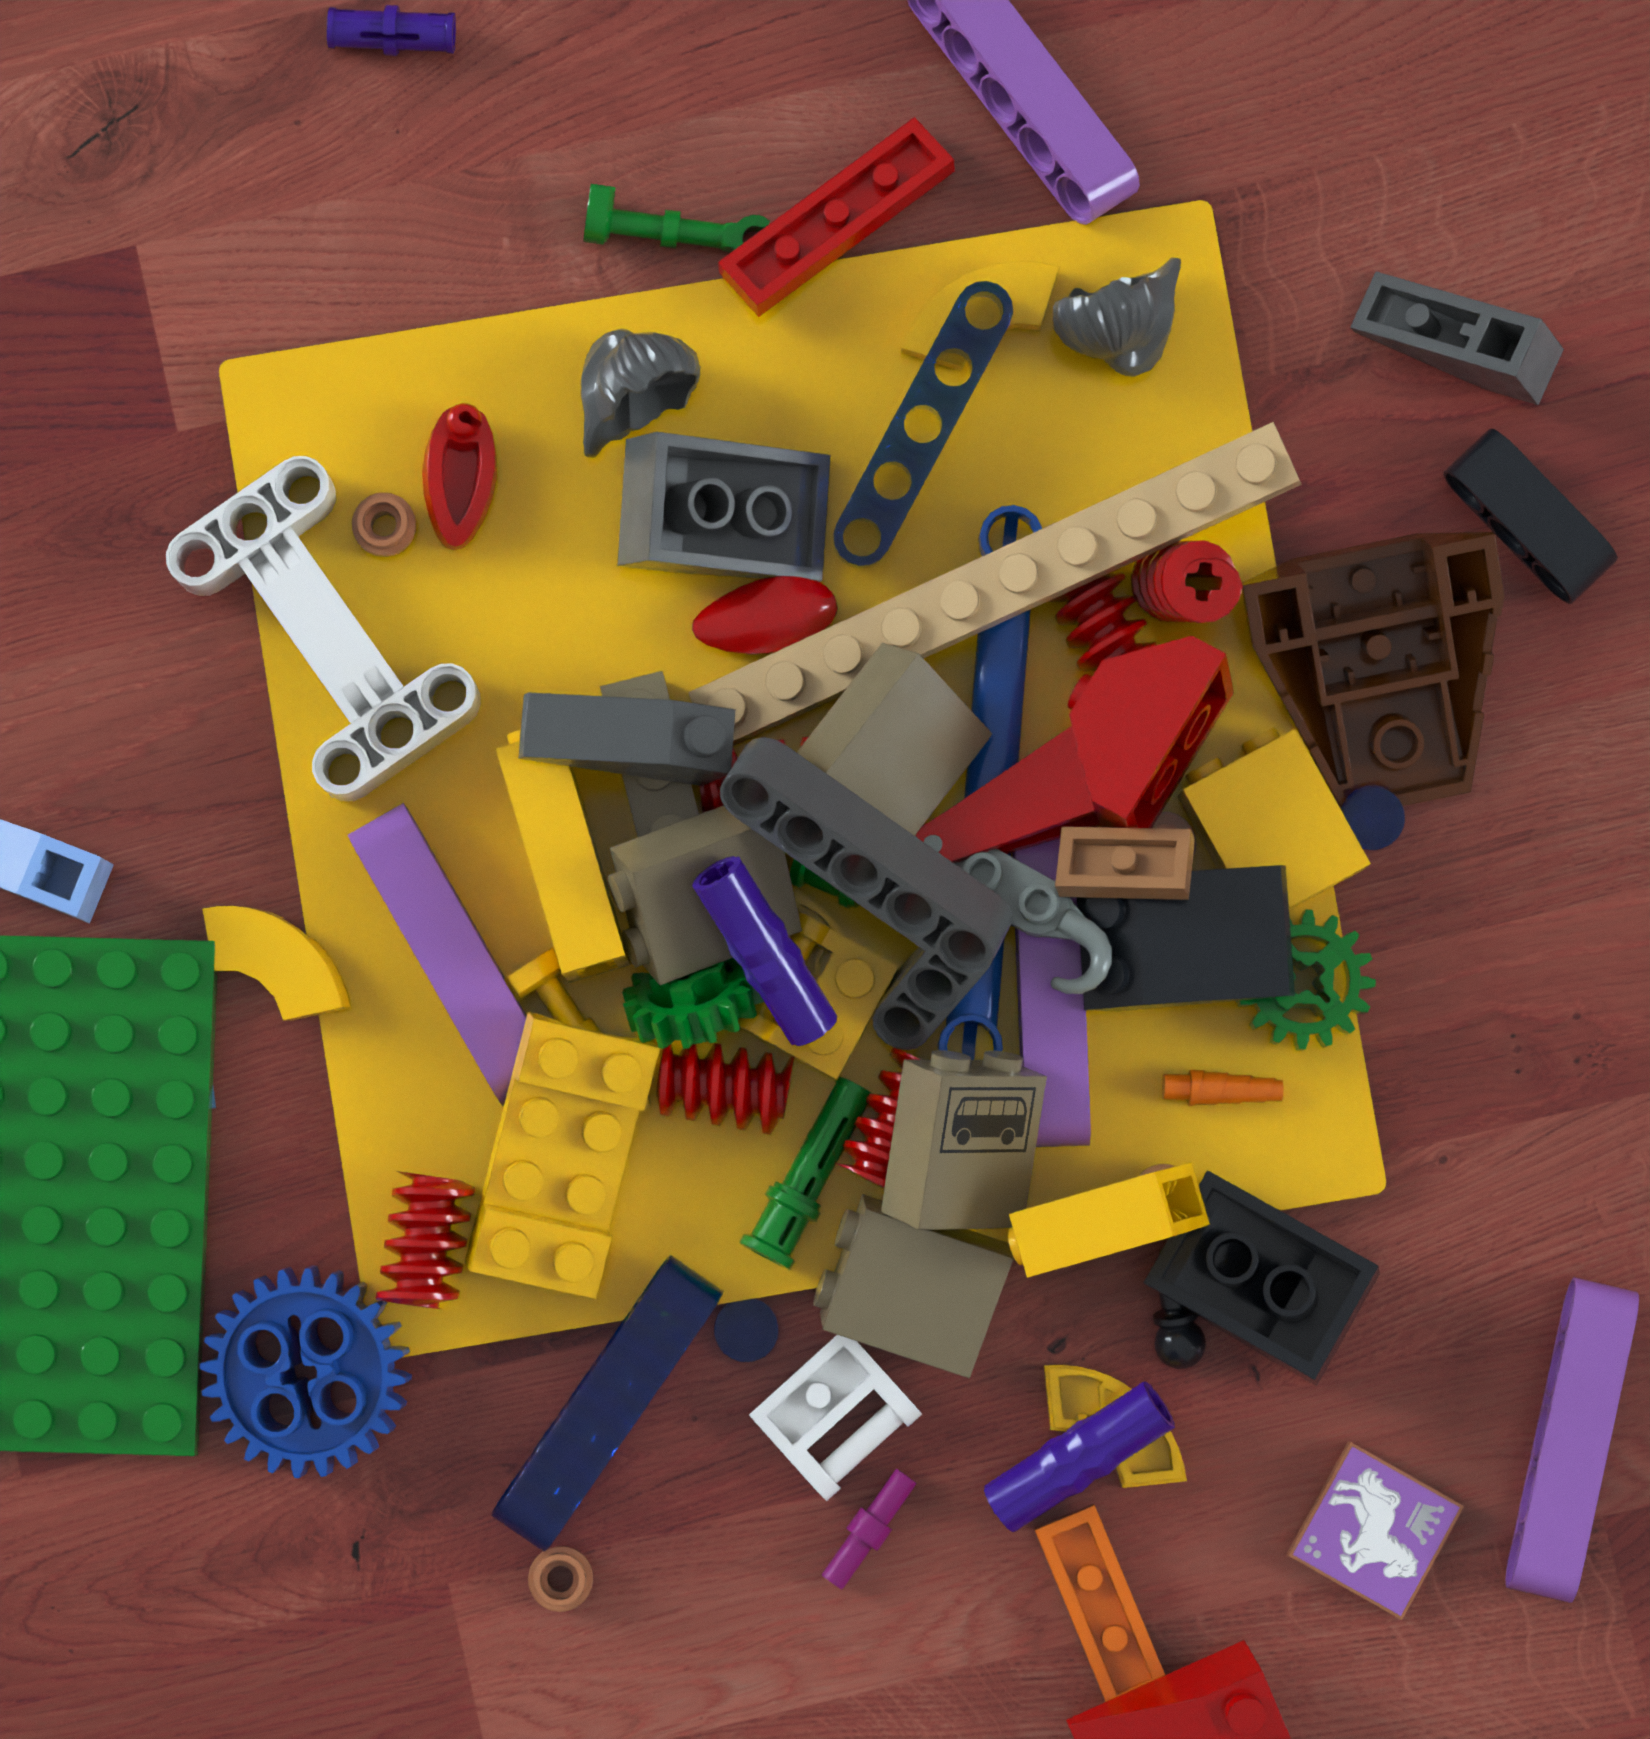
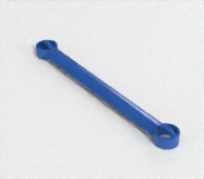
(999, 706)

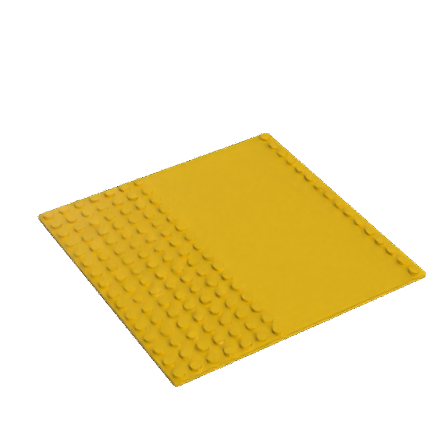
(551, 612)

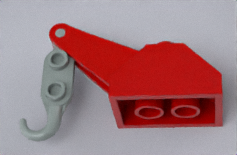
(1112, 769)

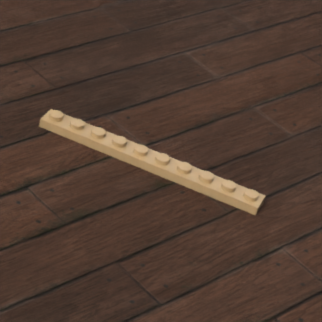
(1009, 580)

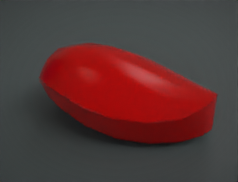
(459, 474)
(766, 615)

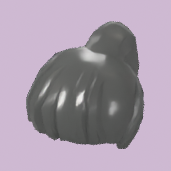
(1121, 321)
(631, 382)

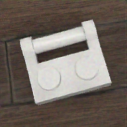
(819, 1398)

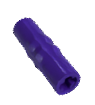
(765, 951)
(1079, 1456)

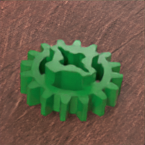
(1326, 1001)
(690, 1006)

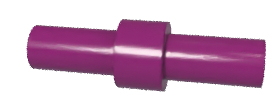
(869, 1529)

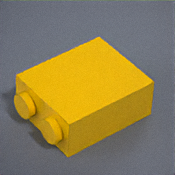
(1272, 813)
(1107, 1220)

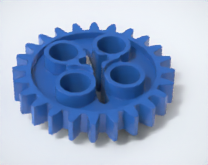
(249, 1380)

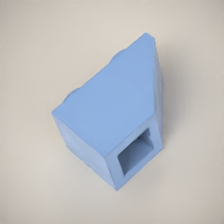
(51, 871)

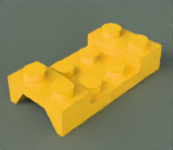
(560, 1156)

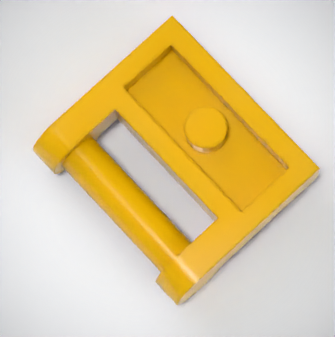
(853, 986)

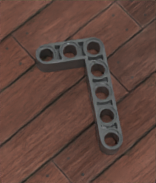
(884, 871)

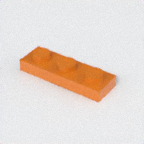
(1099, 1602)

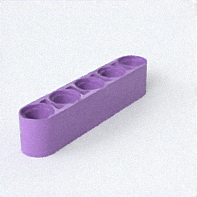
(1033, 103)
(444, 941)
(1053, 1022)
(1572, 1440)

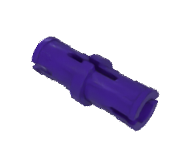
(391, 30)

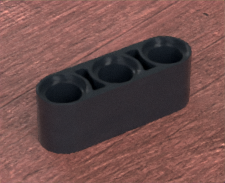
(1530, 516)

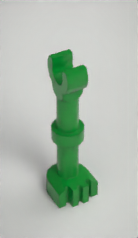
(669, 228)

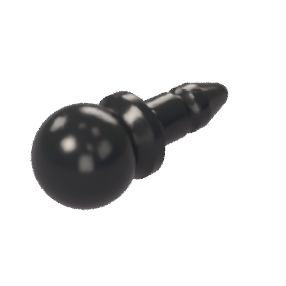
(1179, 1339)

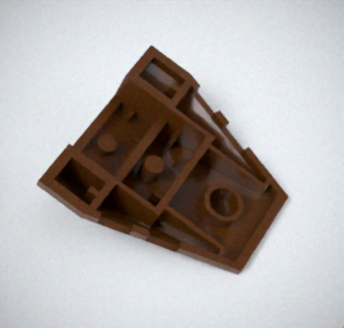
(1384, 657)

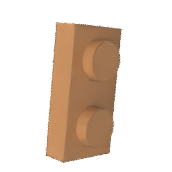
(1125, 863)

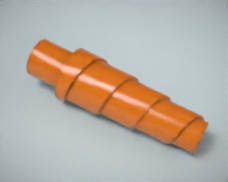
(1218, 1087)

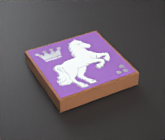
(1375, 1530)

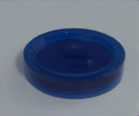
(1374, 816)
(746, 1330)

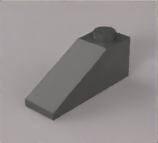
(1461, 336)
(629, 736)

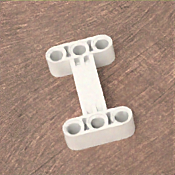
(322, 626)

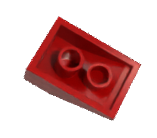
(1204, 1700)

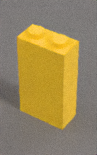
(564, 864)

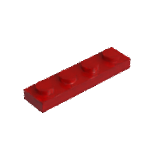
(836, 216)

